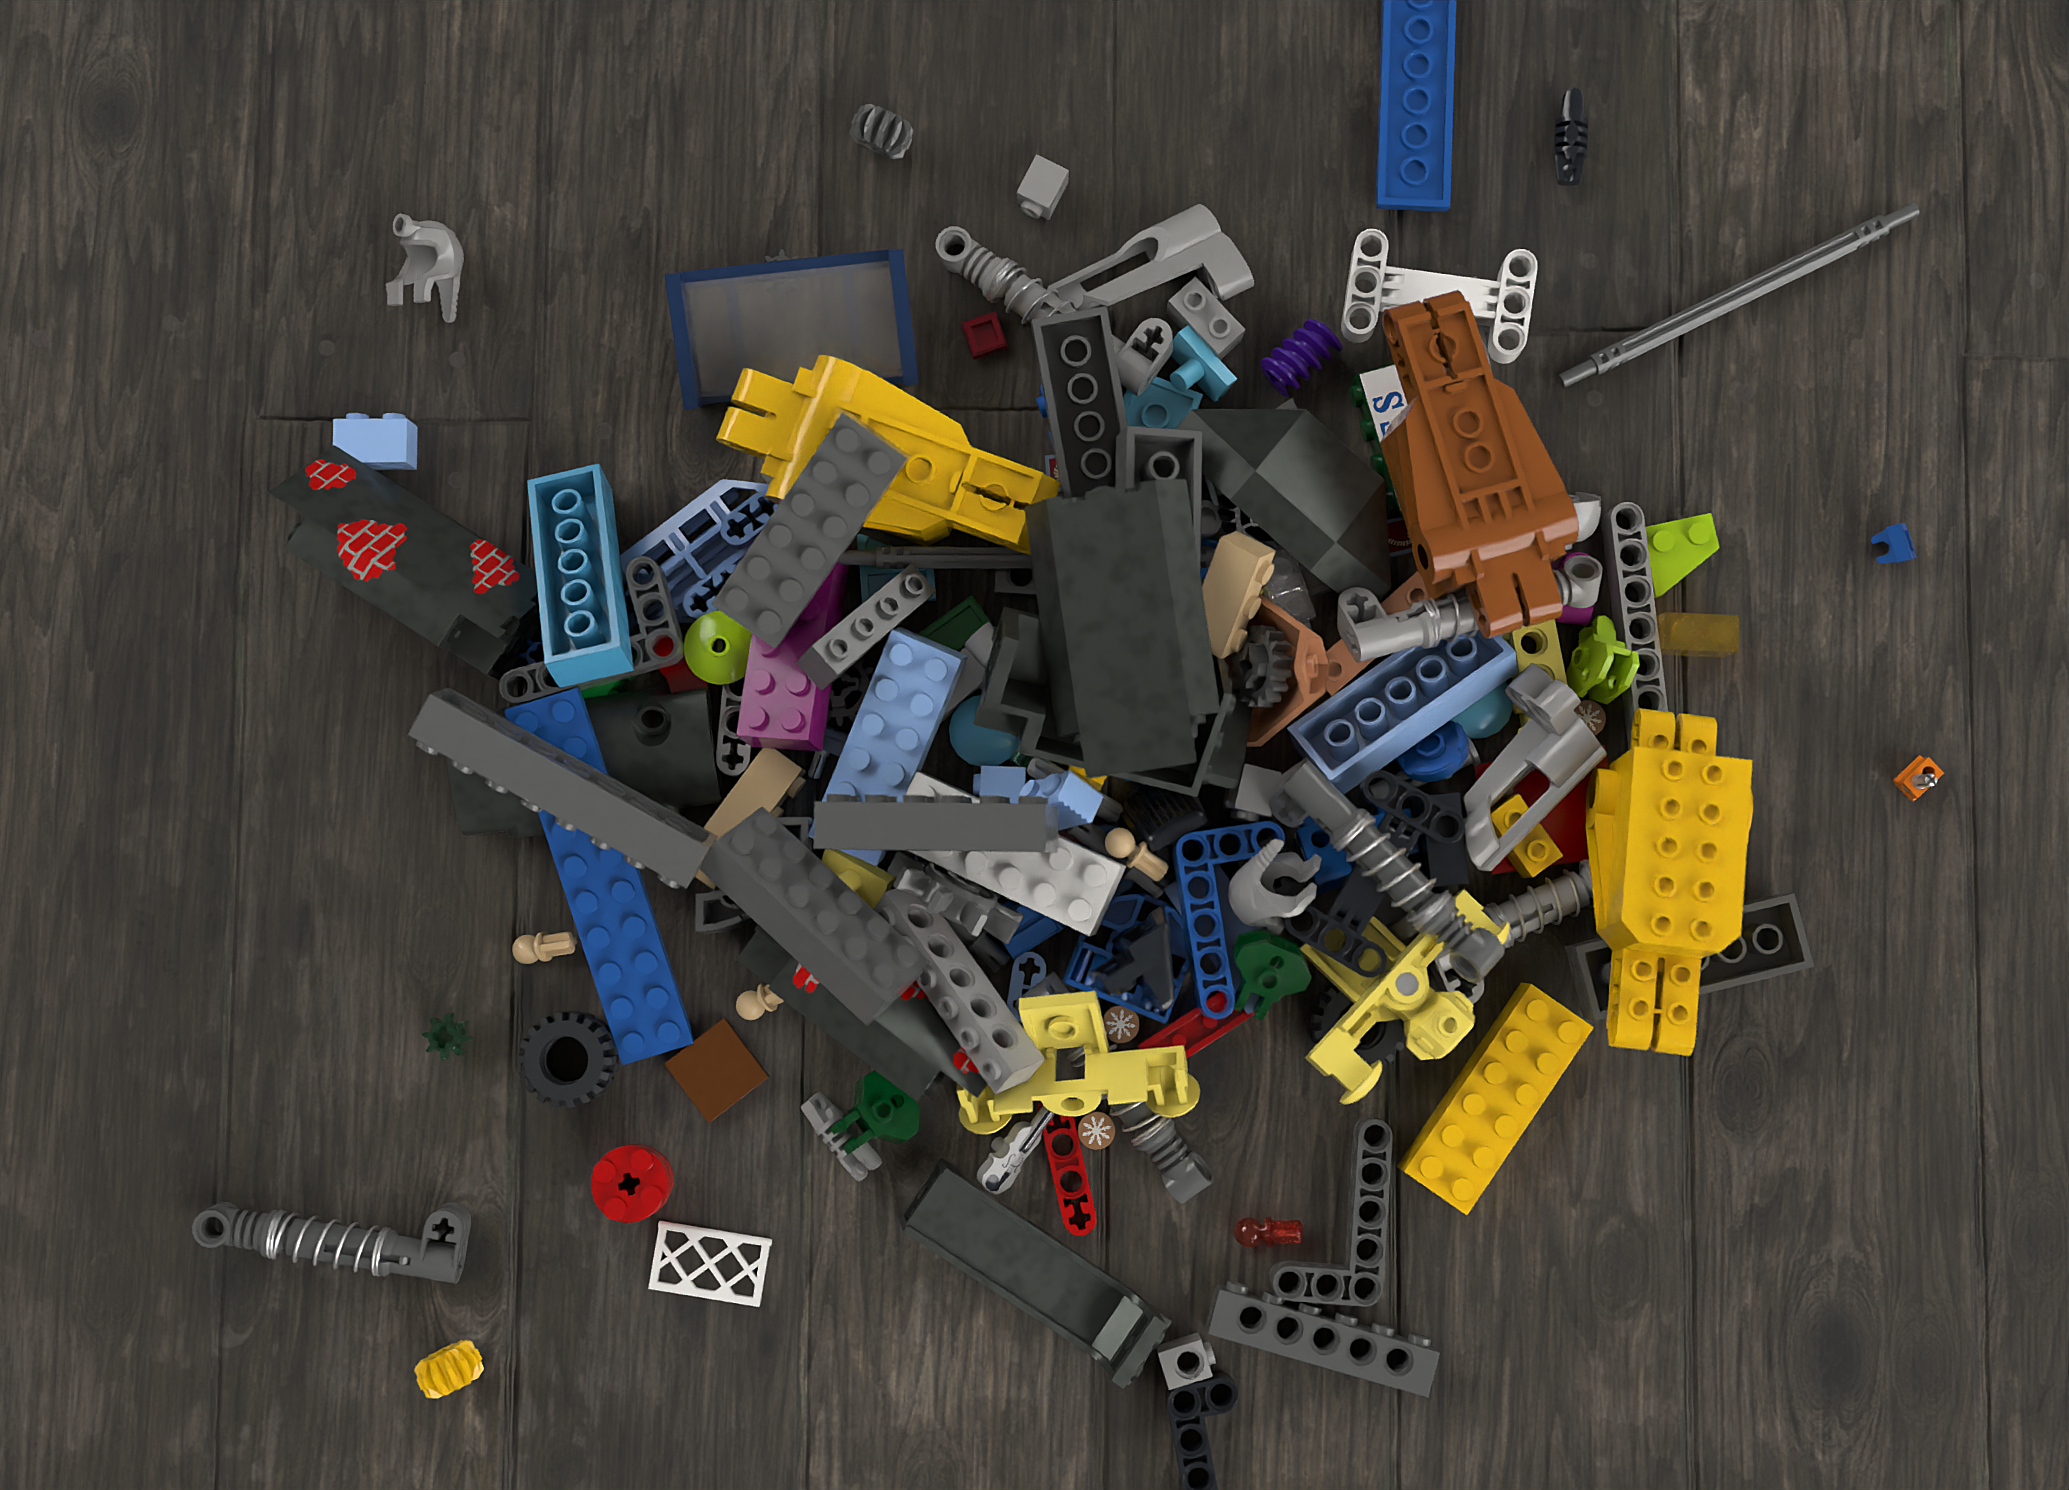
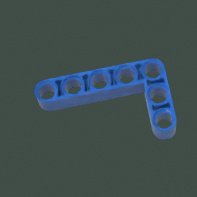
(1209, 905)

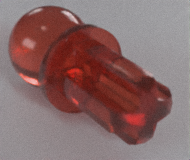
(1251, 1232)

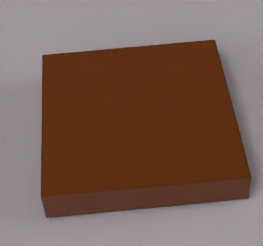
(717, 1070)

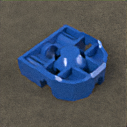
(1121, 917)

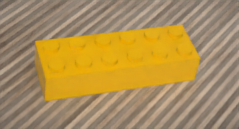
(1495, 1097)

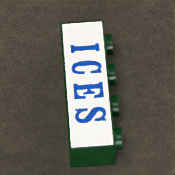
(1380, 401)

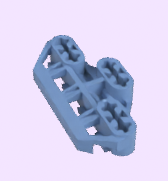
(708, 557)

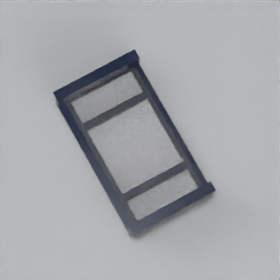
(787, 315)

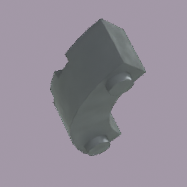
(719, 912)

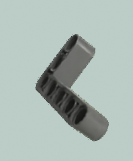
(645, 643)
(1357, 1230)

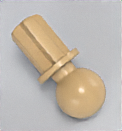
(1121, 844)
(544, 946)
(752, 1003)

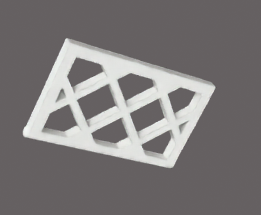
(687, 1286)

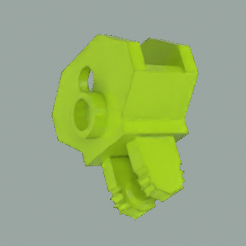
(1601, 661)

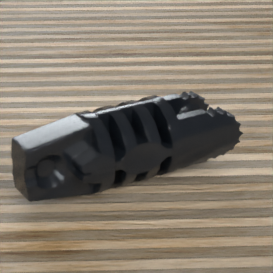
(1570, 139)

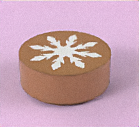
(1592, 715)
(1120, 1024)
(1096, 1130)

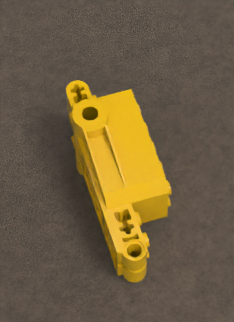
(931, 490)
(1666, 872)

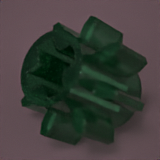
(441, 1044)

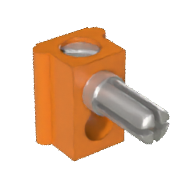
(1913, 782)

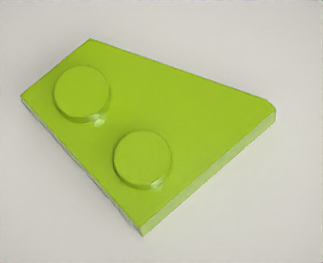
(1678, 549)

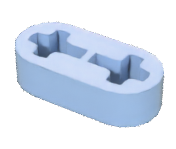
(1017, 979)

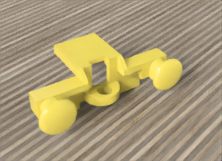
(1126, 1076)

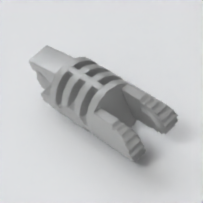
(825, 1114)

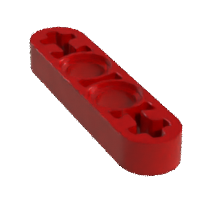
(1068, 1162)

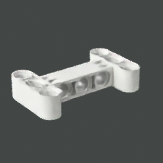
(1402, 286)

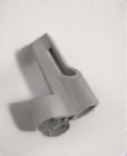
(1174, 248)
(1551, 741)

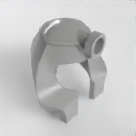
(431, 257)
(1253, 893)

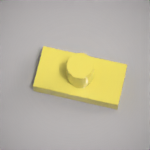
(862, 877)

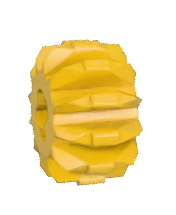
(449, 1369)

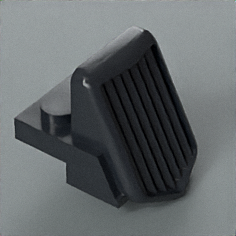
(1162, 818)
(1144, 957)

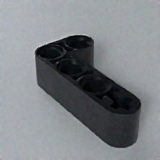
(1193, 1417)

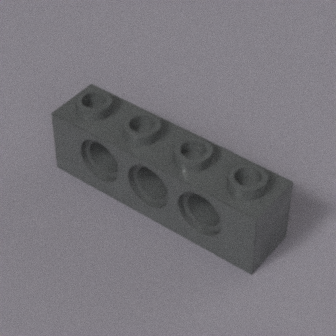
(865, 627)

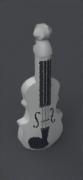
(1003, 1166)

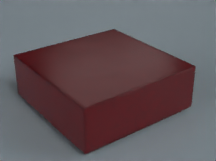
(984, 335)

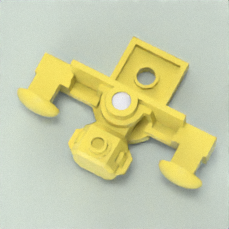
(1431, 1019)

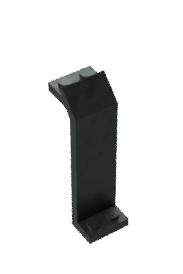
(1034, 1272)

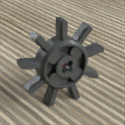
(955, 897)

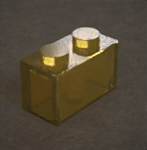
(1698, 634)

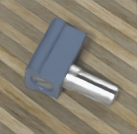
(833, 743)

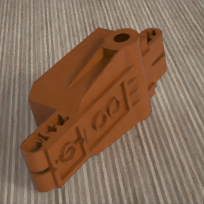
(1472, 472)

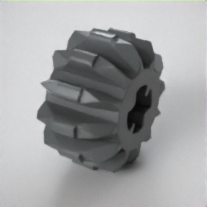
(881, 131)

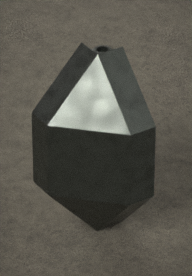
(1300, 490)

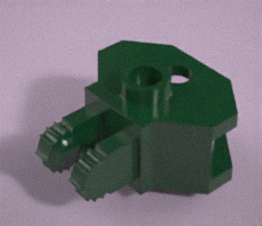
(1268, 969)
(877, 1114)

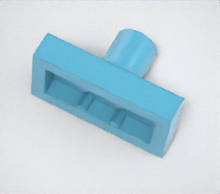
(1199, 366)

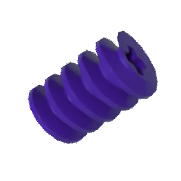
(1299, 354)

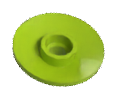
(712, 666)

